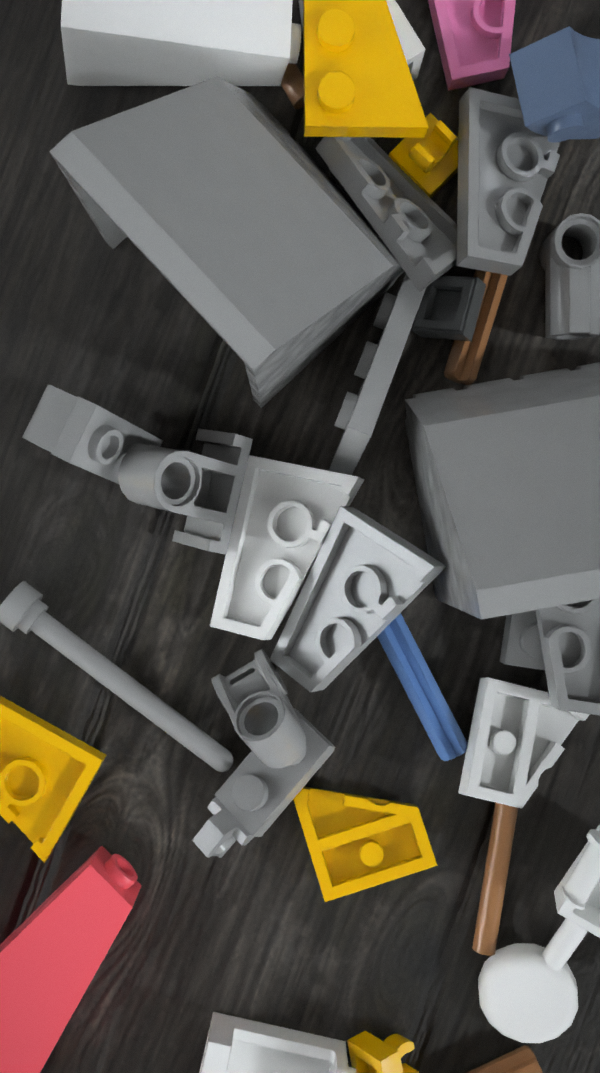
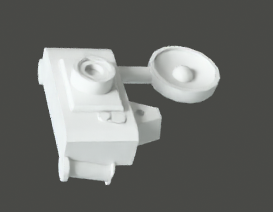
(530, 987)

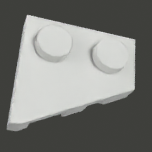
(512, 742)

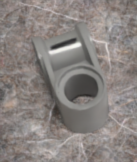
(258, 702)

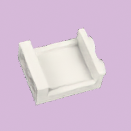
(259, 1047)

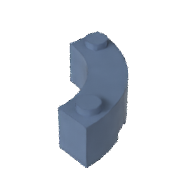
(560, 85)

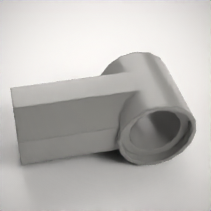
(572, 284)

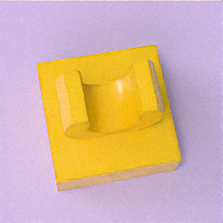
(429, 159)
(373, 1055)

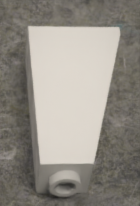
(178, 41)

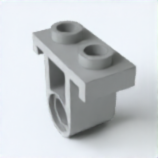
(84, 433)
(191, 484)

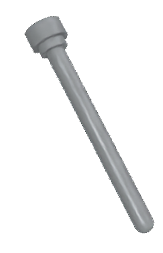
(28, 613)

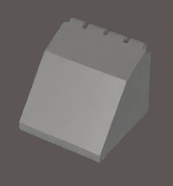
(233, 223)
(511, 489)

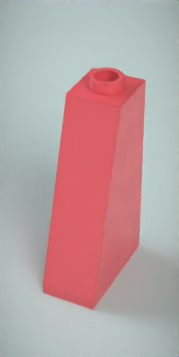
(57, 955)

